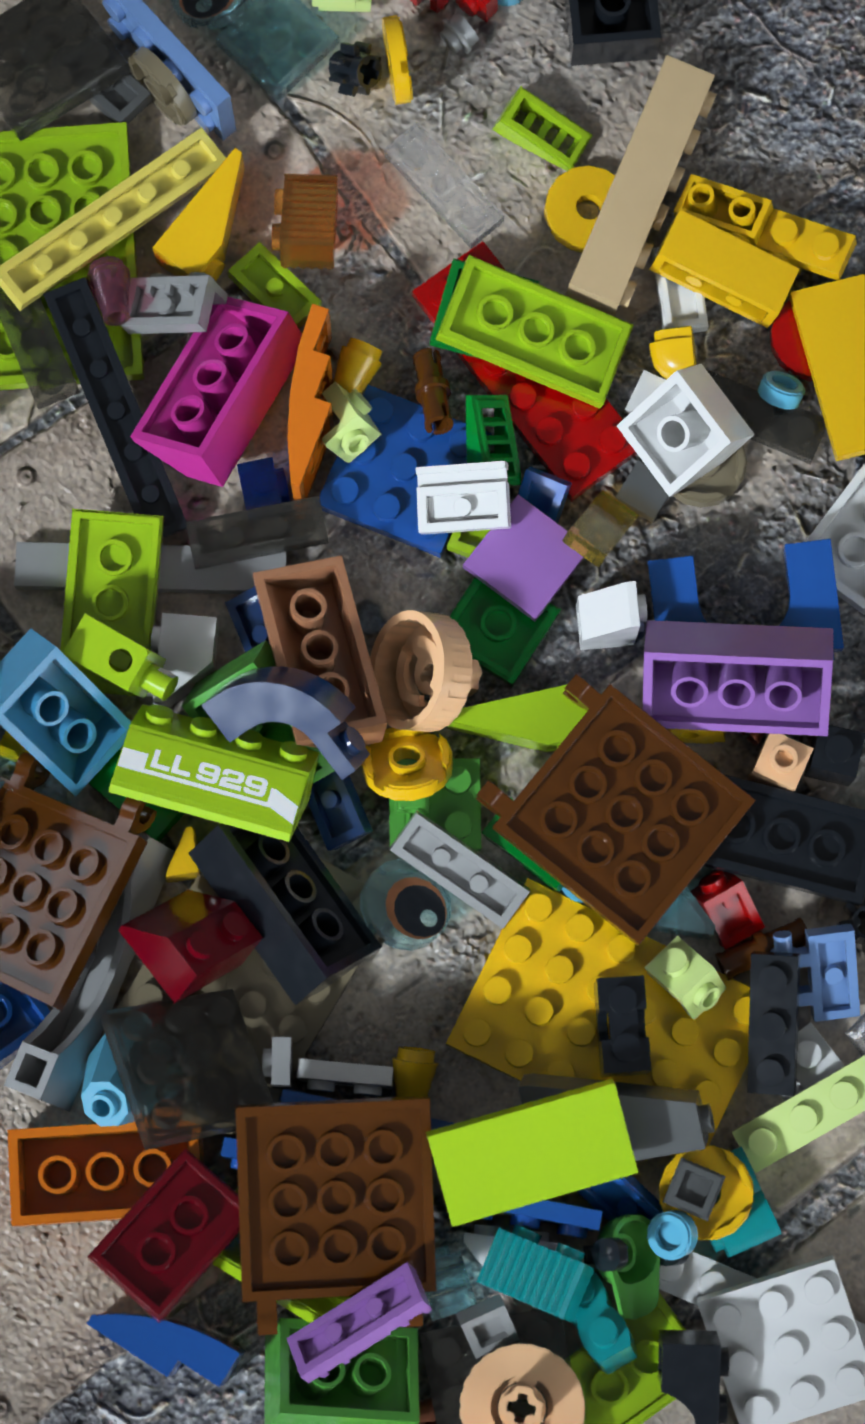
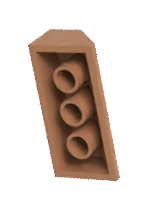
(319, 631)

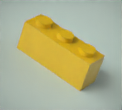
(724, 268)

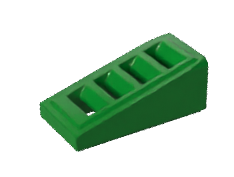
(503, 438)

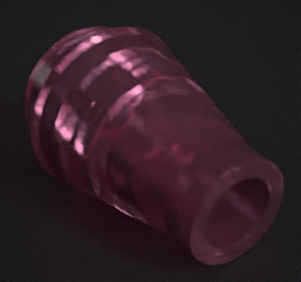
(110, 286)

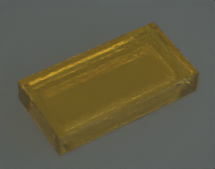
(600, 528)

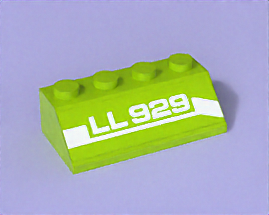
(196, 771)

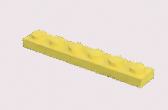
(109, 219)

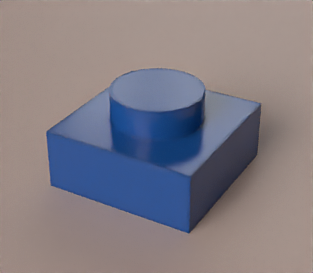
(545, 492)

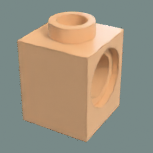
(780, 762)

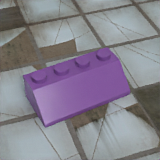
(738, 677)

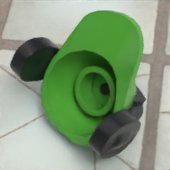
(629, 1264)

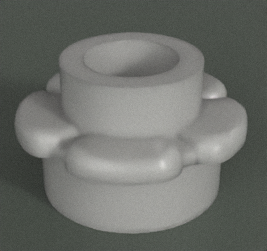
(458, 34)

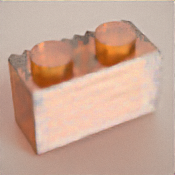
(307, 221)

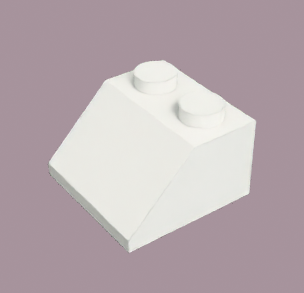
(685, 429)

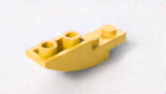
(800, 240)

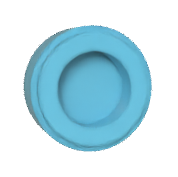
(781, 390)
(672, 1234)

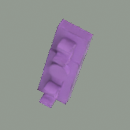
(358, 1323)

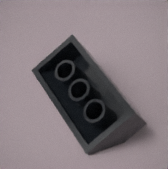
(292, 901)

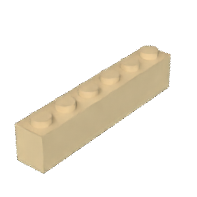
(640, 185)

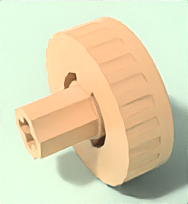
(425, 654)
(524, 1366)

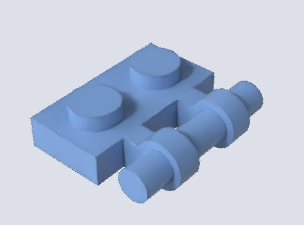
(831, 970)

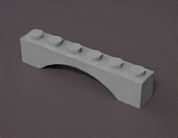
(56, 1053)

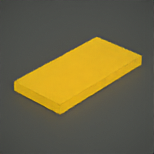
(833, 340)

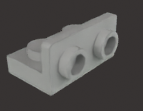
(172, 303)

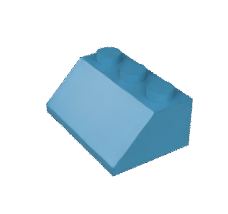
(58, 712)

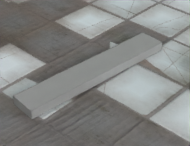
(45, 568)

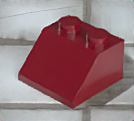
(191, 941)

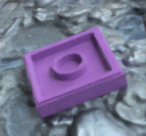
(526, 561)

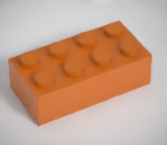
(83, 1172)

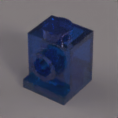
(262, 483)

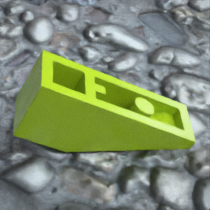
(527, 720)

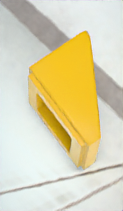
(182, 866)

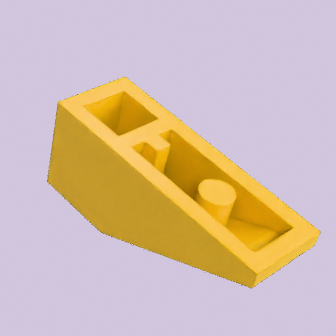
(203, 229)

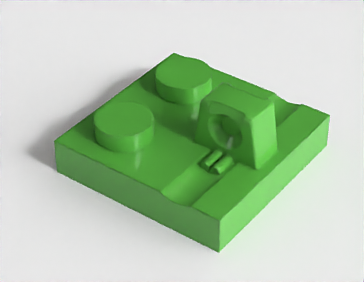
(450, 807)

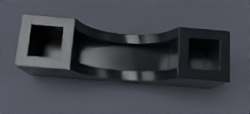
(691, 1372)

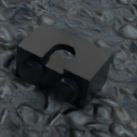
(628, 1046)

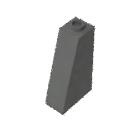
(656, 1117)

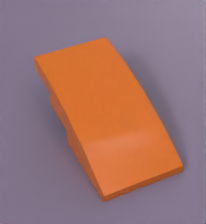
(309, 412)

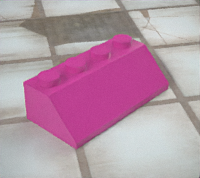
(220, 390)

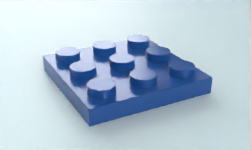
(382, 481)

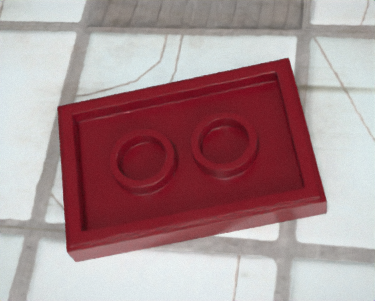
(170, 1236)

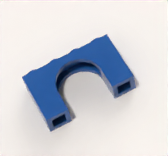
(809, 580)

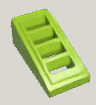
(535, 143)

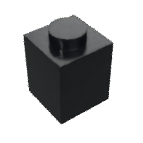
(835, 756)

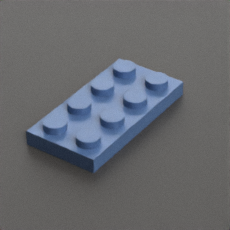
(143, 28)

